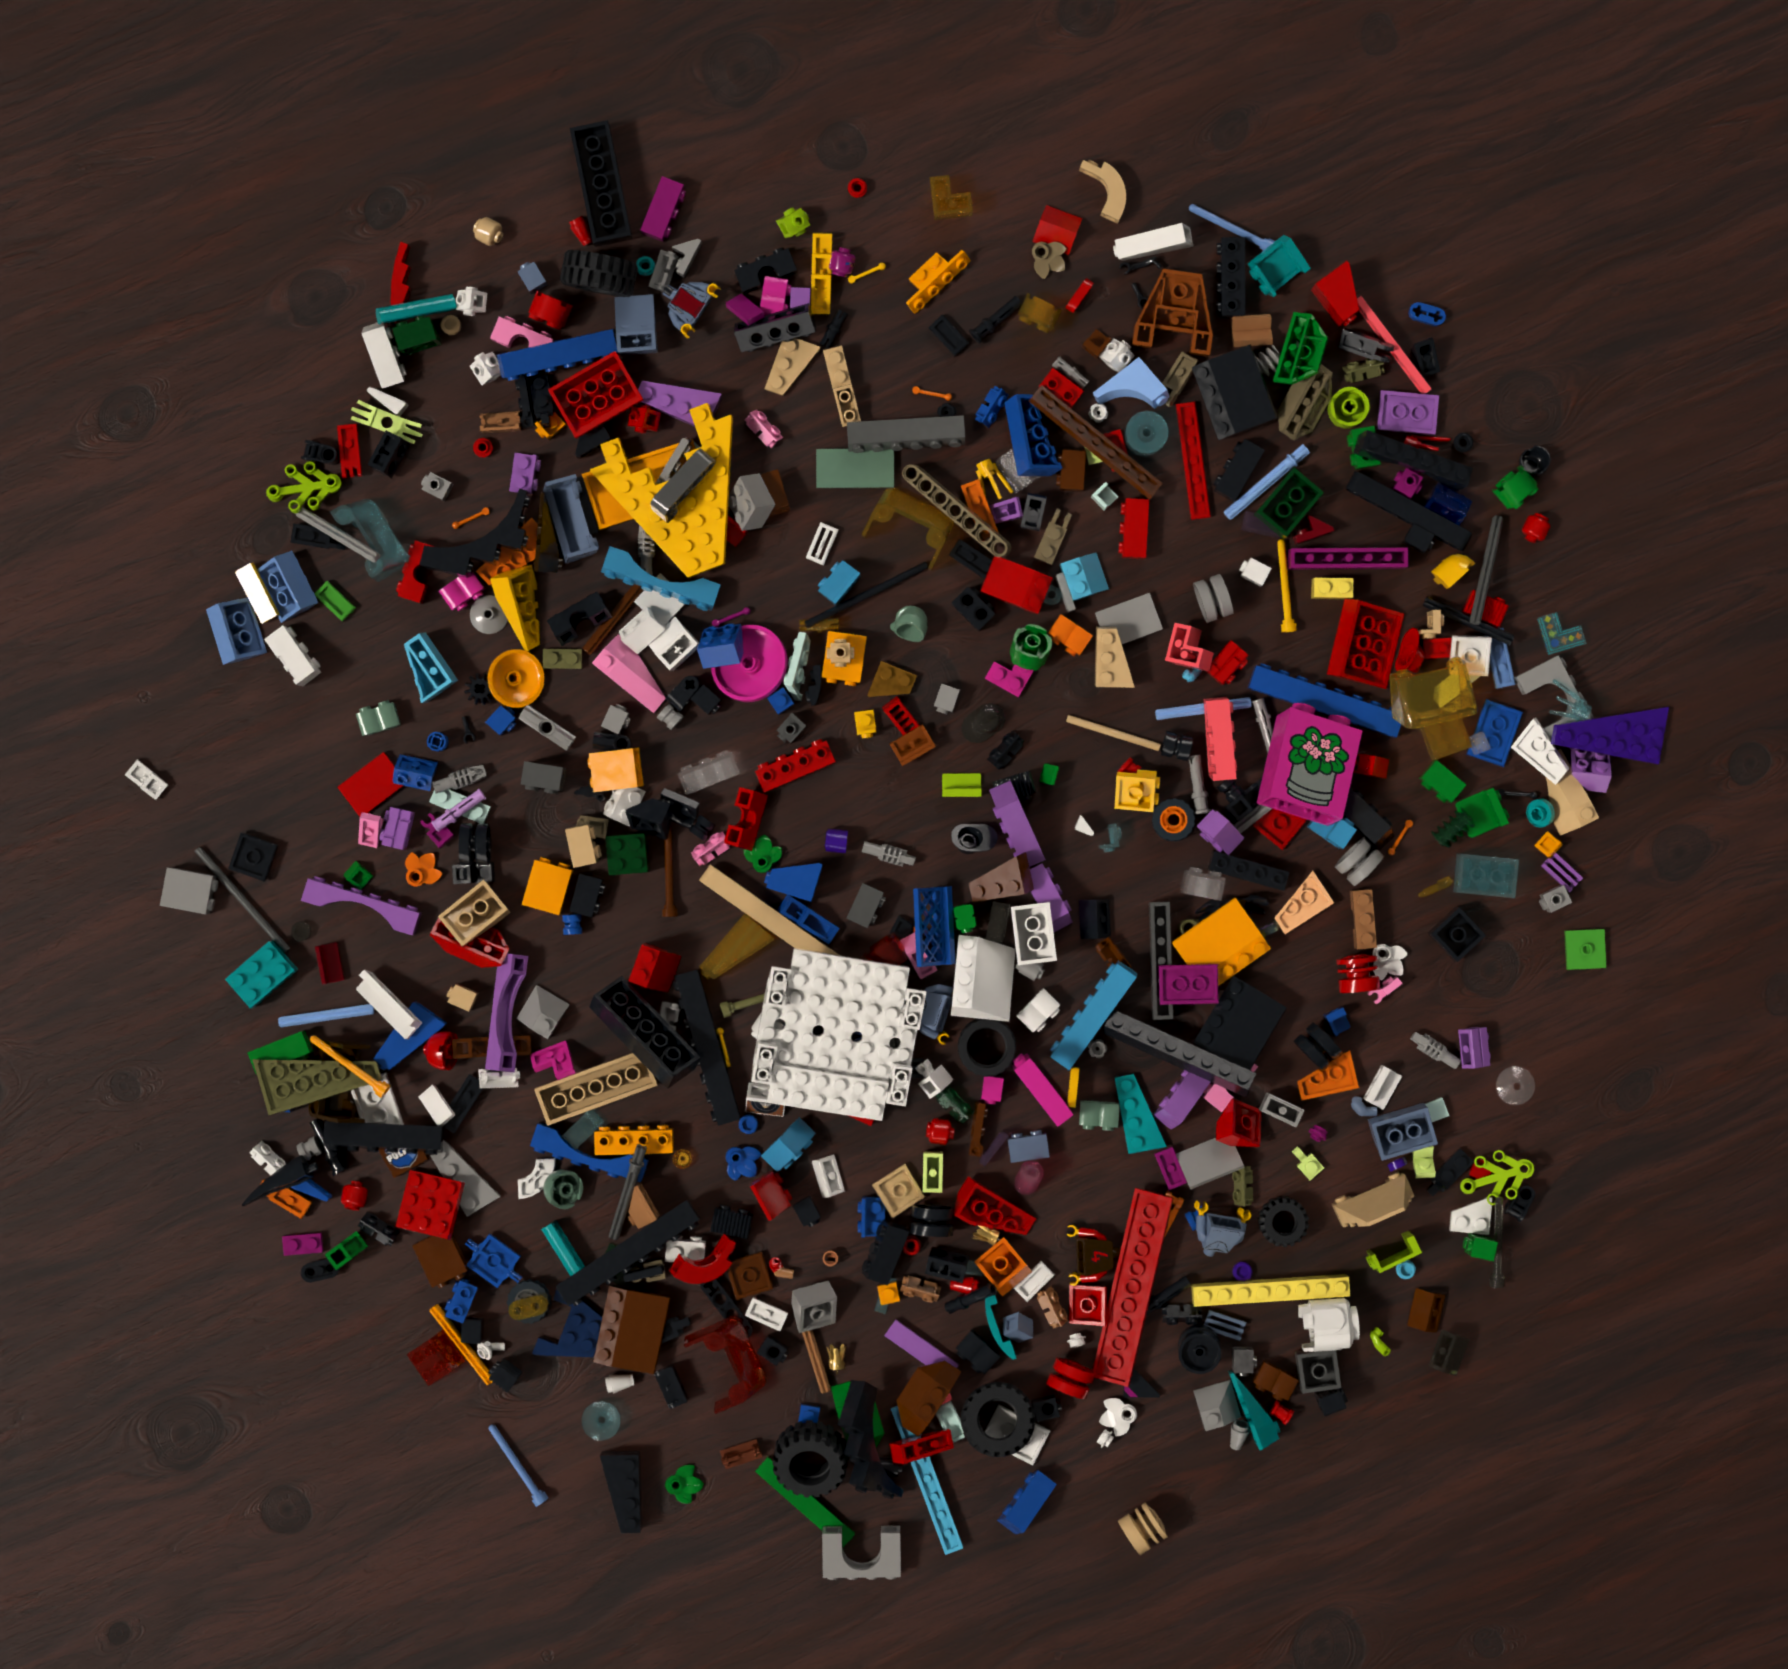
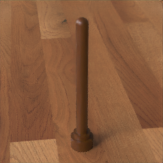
(669, 909)

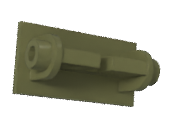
(1355, 370)
(1243, 1195)

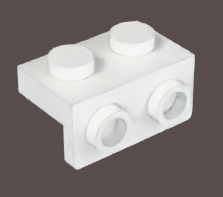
(622, 800)

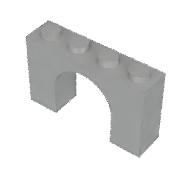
(1545, 674)
(838, 1565)

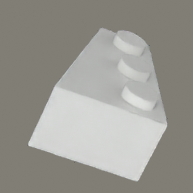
(383, 354)
(293, 655)

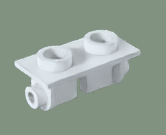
(498, 1079)
(263, 1153)

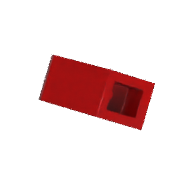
(1371, 766)

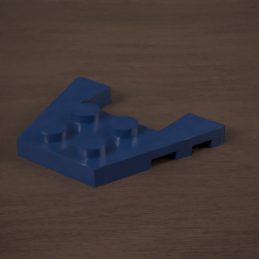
(579, 1333)

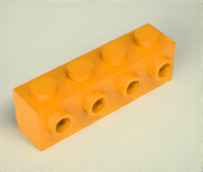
(626, 1139)

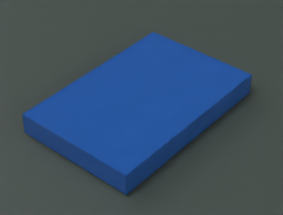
(1499, 727)

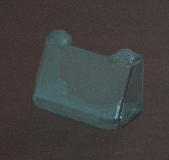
(378, 535)

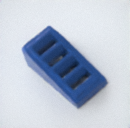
(313, 1189)

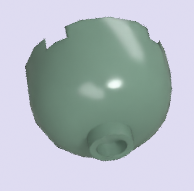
(563, 1188)

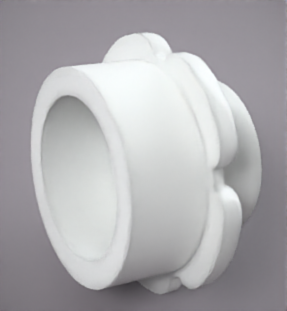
(1103, 412)
(1076, 1340)
(1105, 1438)

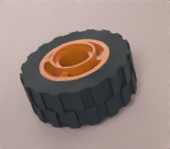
(1173, 807)

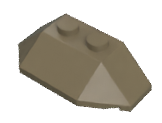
(1305, 404)

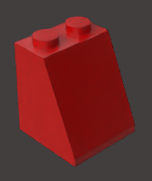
(1338, 295)
(654, 968)

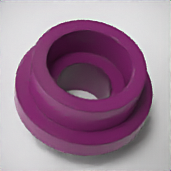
(1318, 1133)

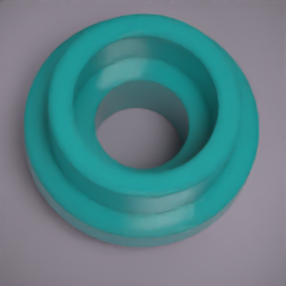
(645, 259)

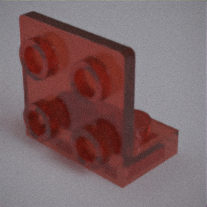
(436, 1357)

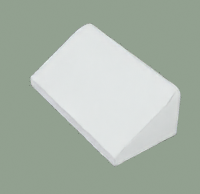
(828, 1176)

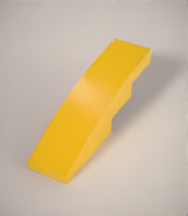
(821, 273)

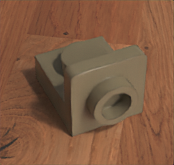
(599, 824)

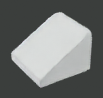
(1083, 827)

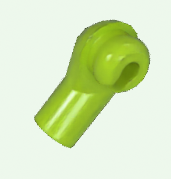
(1378, 1343)

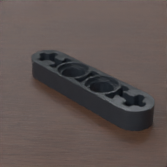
(729, 1304)

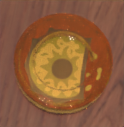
(682, 1159)

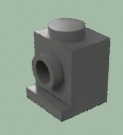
(798, 727)

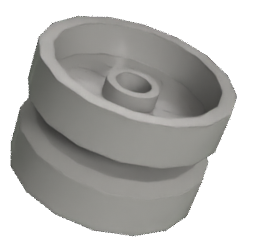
(1213, 598)
(1359, 861)

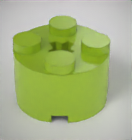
(1352, 397)

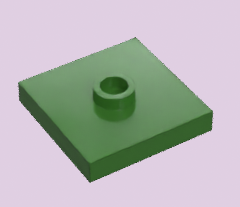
(1585, 949)

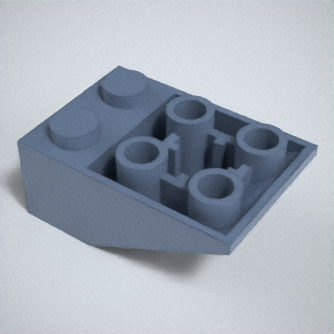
(635, 325)

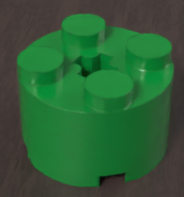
(1515, 487)
(1030, 647)

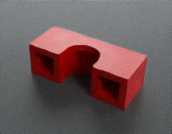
(410, 587)
(752, 808)

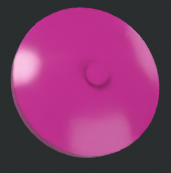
(760, 667)

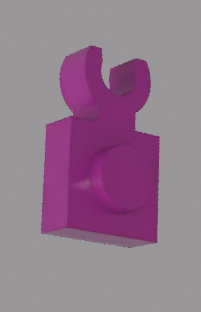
(439, 838)

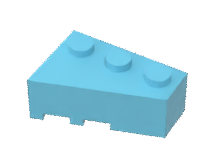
(429, 667)

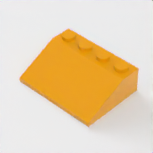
(1223, 939)

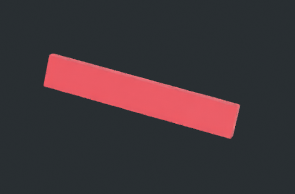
(1397, 353)

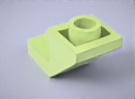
(1424, 1163)

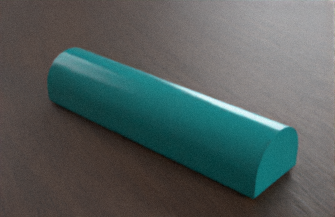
(415, 309)
(563, 1247)

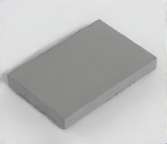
(1131, 618)
(1208, 1162)

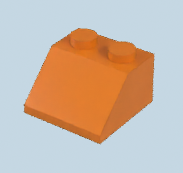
(1003, 1266)

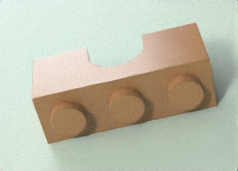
(1364, 921)

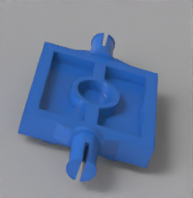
(493, 1260)

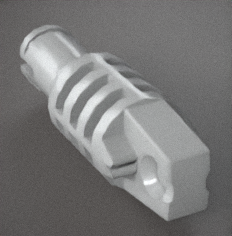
(646, 550)
(460, 778)
(889, 853)
(1435, 1049)

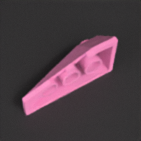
(630, 673)

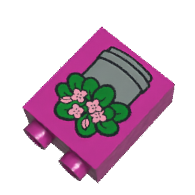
(1310, 765)

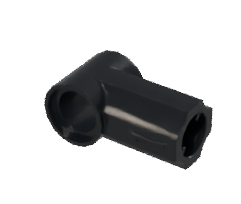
(609, 741)

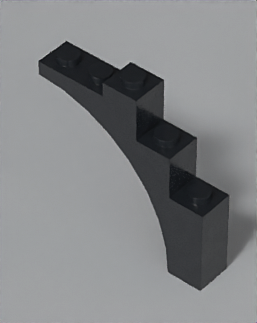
(485, 549)
(860, 1447)

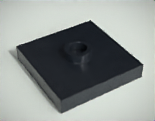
(253, 857)

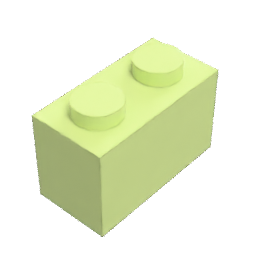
(932, 1171)

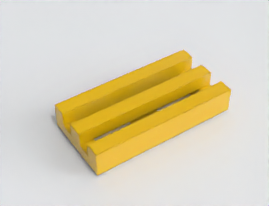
(1073, 1086)

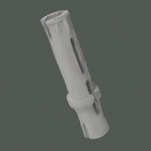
(1264, 721)

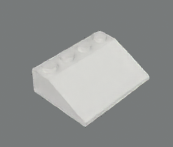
(982, 979)

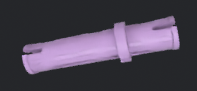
(458, 810)

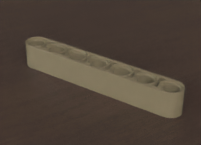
(947, 508)

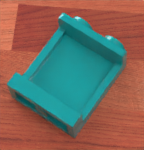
(1277, 265)

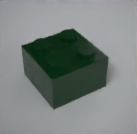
(417, 335)
(627, 854)

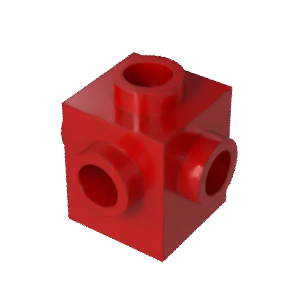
(644, 419)

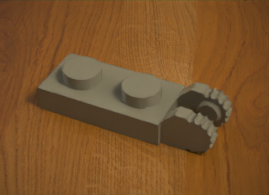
(1179, 376)
(1052, 539)

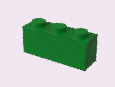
(284, 1049)

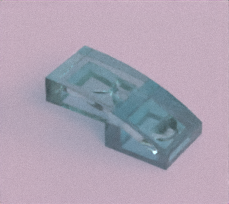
(583, 1128)

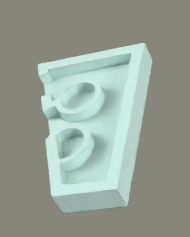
(796, 662)

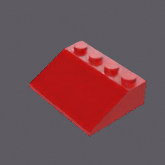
(595, 394)
(1365, 643)

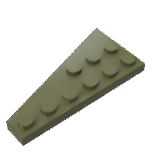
(301, 1082)

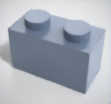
(1028, 1146)

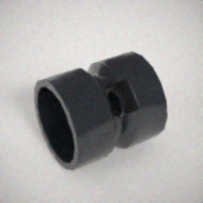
(1176, 746)

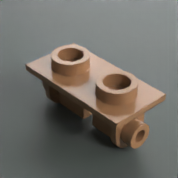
(927, 1292)
(1049, 1299)

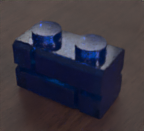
(1448, 504)

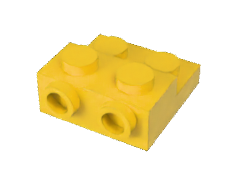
(1137, 790)

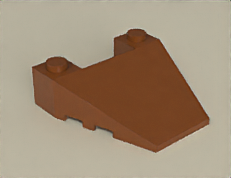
(1176, 306)

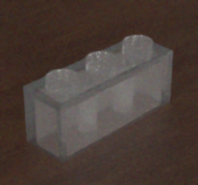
(708, 772)

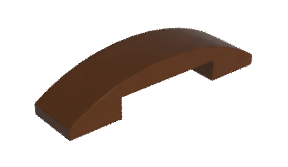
(478, 1046)

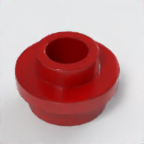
(857, 181)
(489, 447)
(916, 1249)

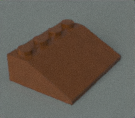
(631, 1329)

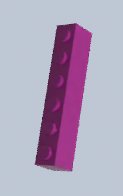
(1347, 558)

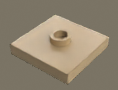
(898, 1190)

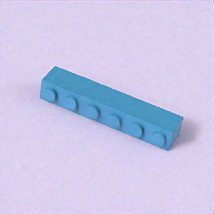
(1093, 1015)

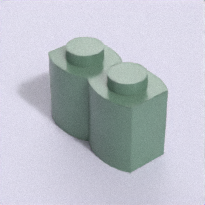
(378, 718)
(1099, 1114)

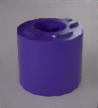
(836, 840)

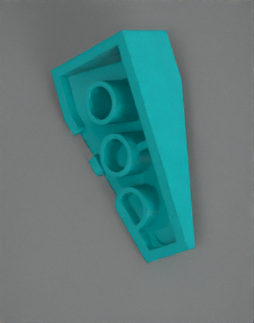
(1260, 1423)

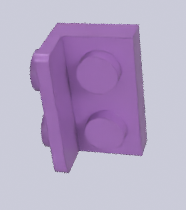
(524, 473)

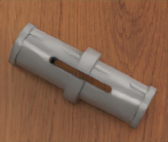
(1070, 373)

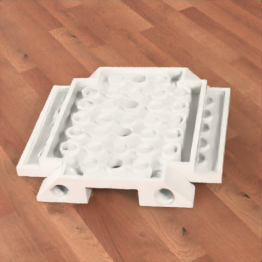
(830, 1068)

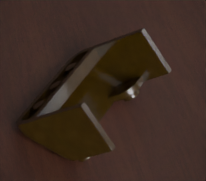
(338, 1107)

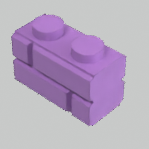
(397, 828)
(1474, 1047)

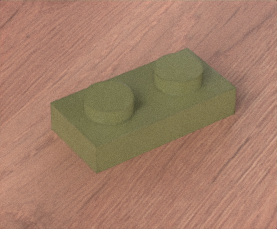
(562, 658)

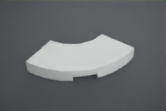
(535, 1181)

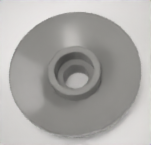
(487, 625)

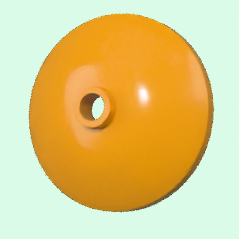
(527, 678)

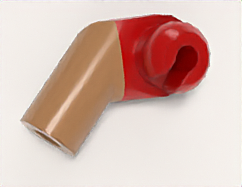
(779, 1270)

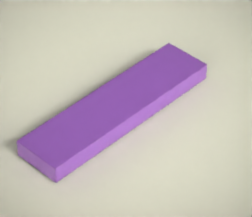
(916, 1345)

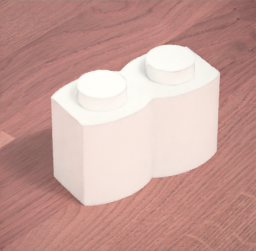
(1039, 1010)

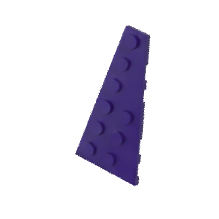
(1624, 735)

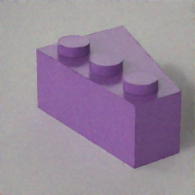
(1181, 1099)

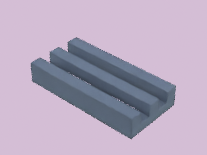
(1240, 1330)

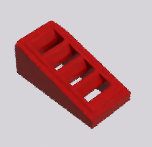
(890, 705)

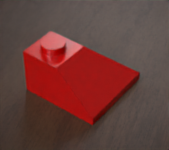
(1239, 1125)

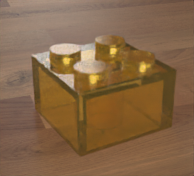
(1445, 738)

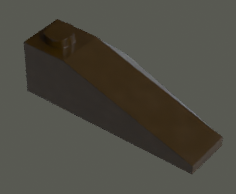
(547, 552)

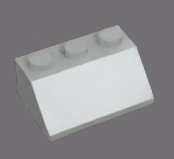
(1033, 933)

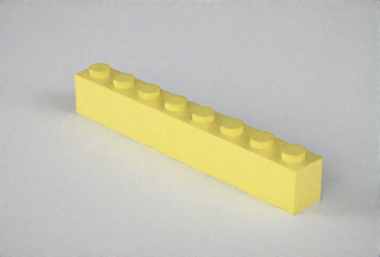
(1270, 1290)

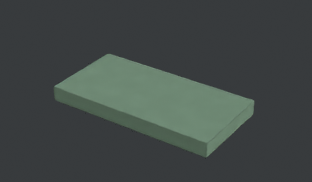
(854, 470)

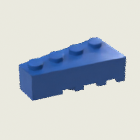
(1029, 438)

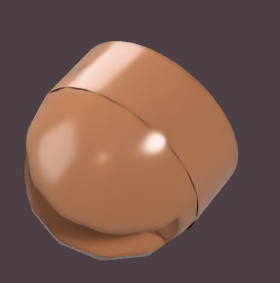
(830, 1254)

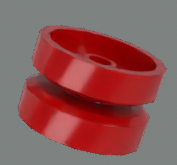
(1071, 1378)

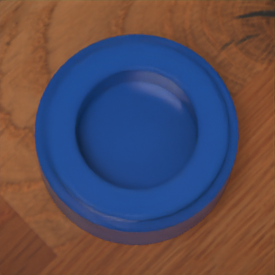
(748, 1124)

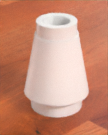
(619, 1382)

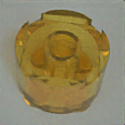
(1039, 312)

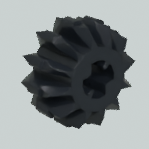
(473, 689)

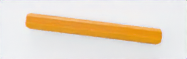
(464, 1348)

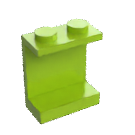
(1411, 1251)

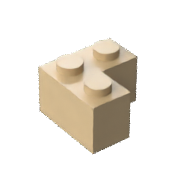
(581, 845)

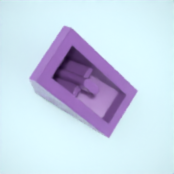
(1006, 510)

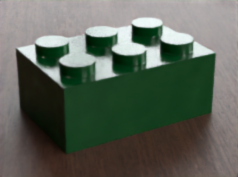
(1288, 503)

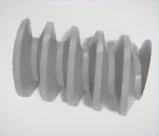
(1269, 360)

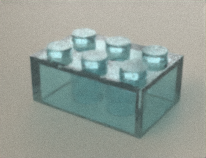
(1486, 875)

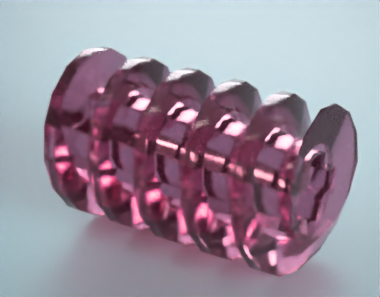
(1028, 1177)

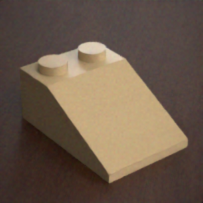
(474, 913)

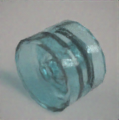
(1141, 444)

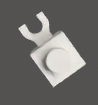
(934, 1080)

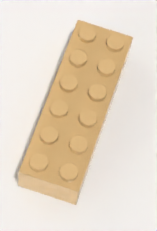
(594, 1088)

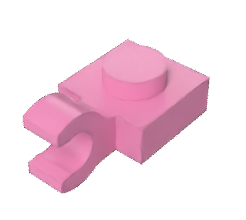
(1389, 985)

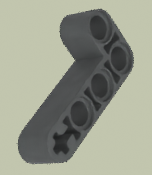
(681, 484)

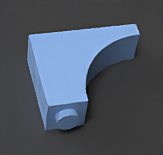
(1134, 381)

